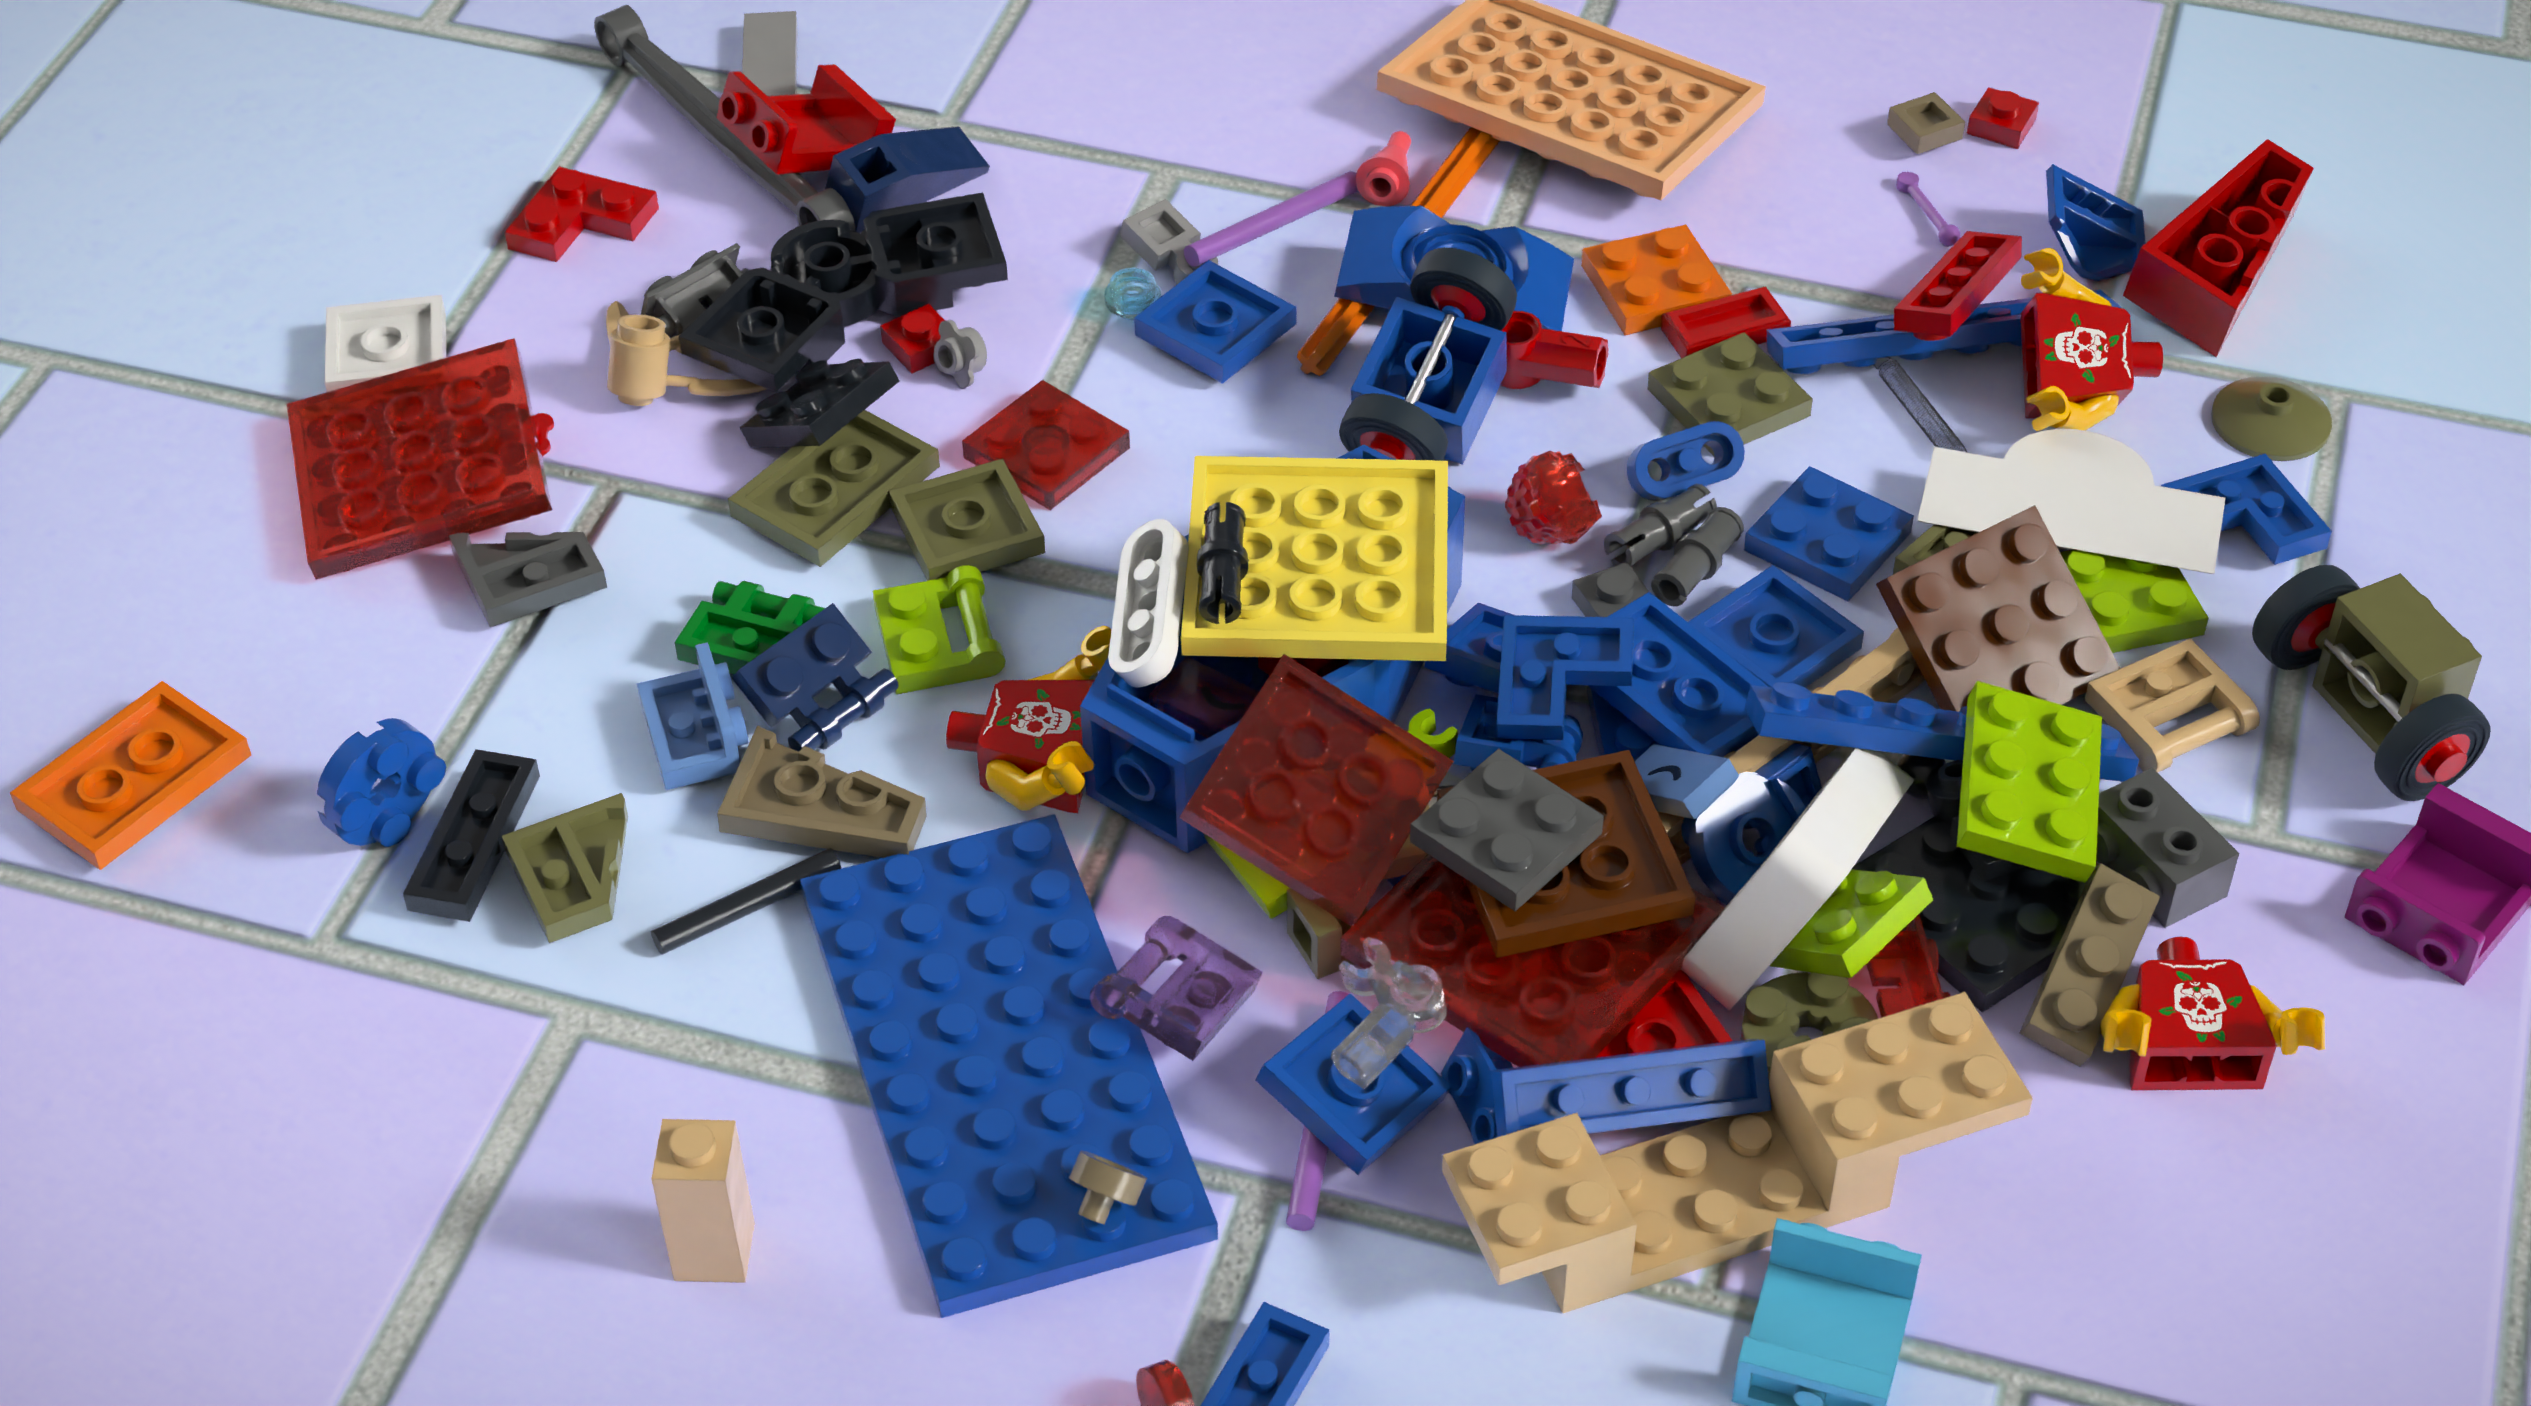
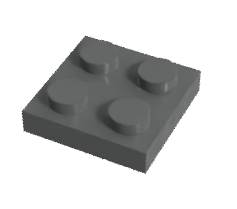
(1506, 829)

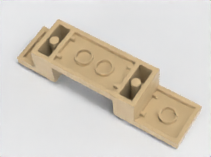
(1716, 1188)

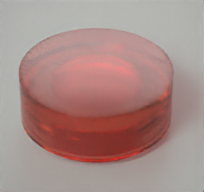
(1163, 1385)

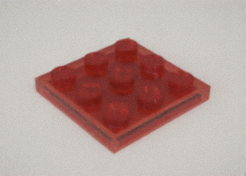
(1317, 790)

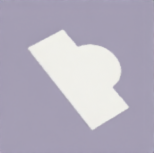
(2088, 492)

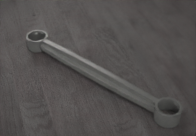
(626, 40)

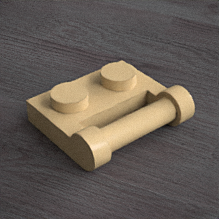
(2164, 689)

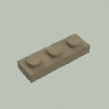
(2089, 965)

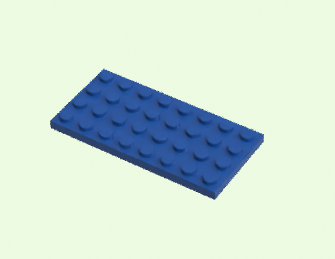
(994, 1069)

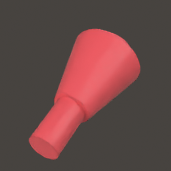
(1385, 175)

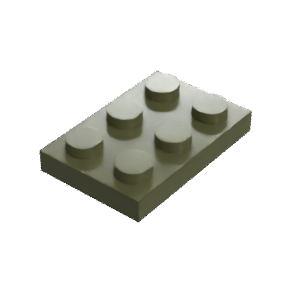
(832, 492)

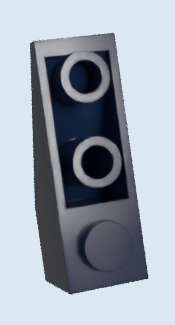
(903, 169)

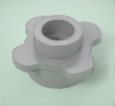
(960, 352)

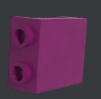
(2448, 886)

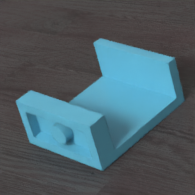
(1826, 1320)

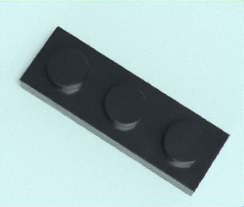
(470, 834)

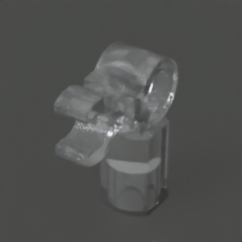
(1408, 1001)

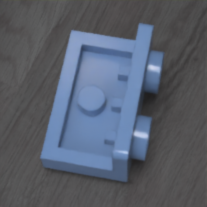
(691, 722)

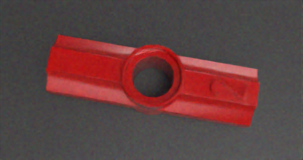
(1551, 355)

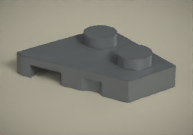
(527, 572)

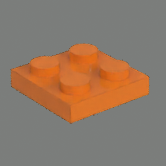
(1652, 276)

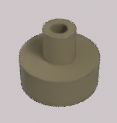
(1105, 1183)

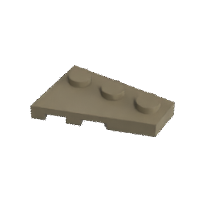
(812, 804)

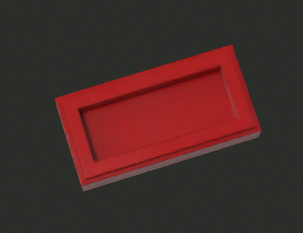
(1723, 318)

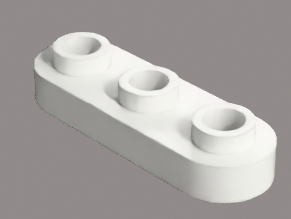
(1148, 603)

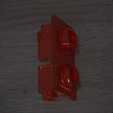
(1912, 966)

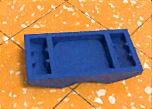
(1391, 241)

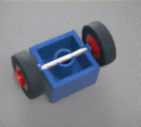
(1434, 362)

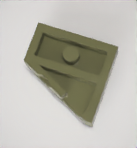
(571, 865)

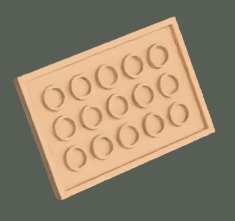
(1573, 91)

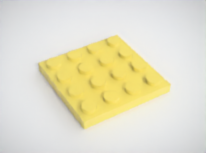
(1337, 558)

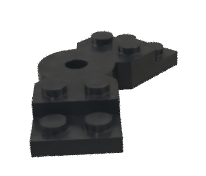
(837, 277)

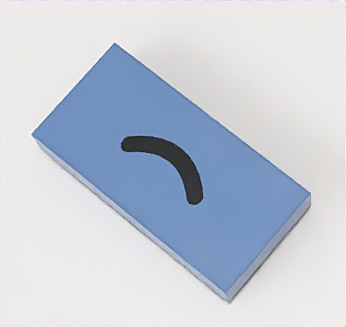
(1684, 780)

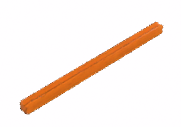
(1437, 196)

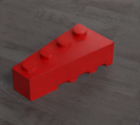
(2215, 251)

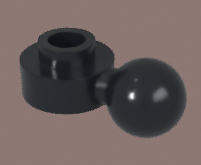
(1935, 781)

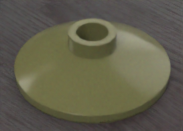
(2271, 418)

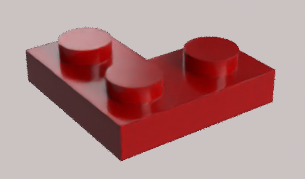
(575, 203)

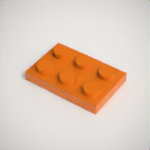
(130, 774)

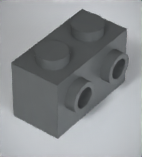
(2163, 846)

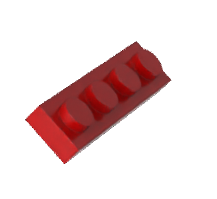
(1957, 285)

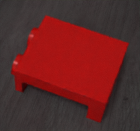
(802, 129)

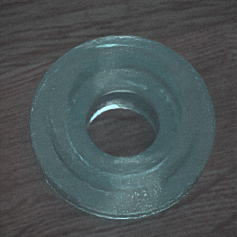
(1131, 292)

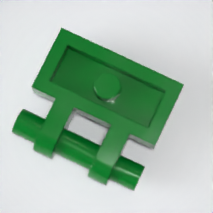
(742, 623)

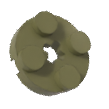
(1798, 1001)

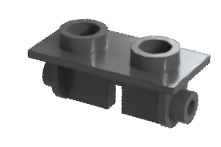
(680, 298)

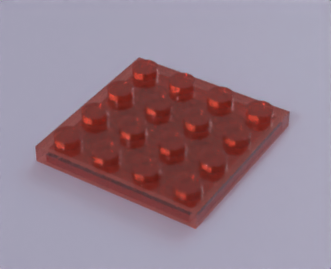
(416, 458)
(1532, 1003)

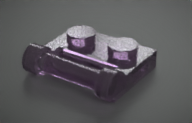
(1192, 1001)

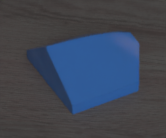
(2093, 226)

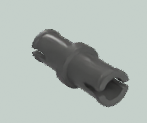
(1660, 526)
(1697, 556)

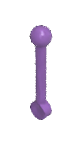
(1908, 183)

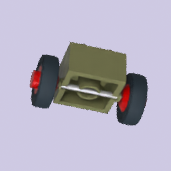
(2385, 669)

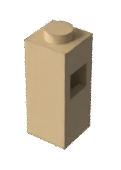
(703, 1200)

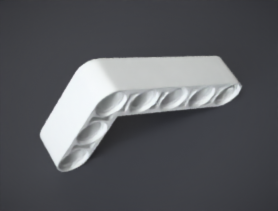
(1797, 875)

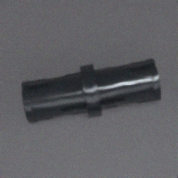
(1222, 563)

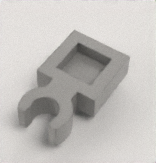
(1161, 236)

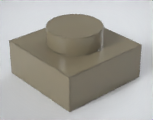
(1926, 123)

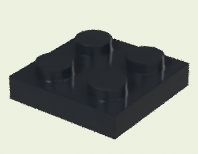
(818, 403)

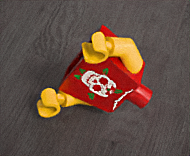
(2076, 350)
(1033, 733)
(2202, 1024)

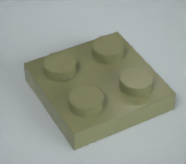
(1733, 386)
(967, 520)

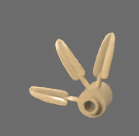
(641, 362)

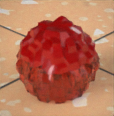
(1551, 500)

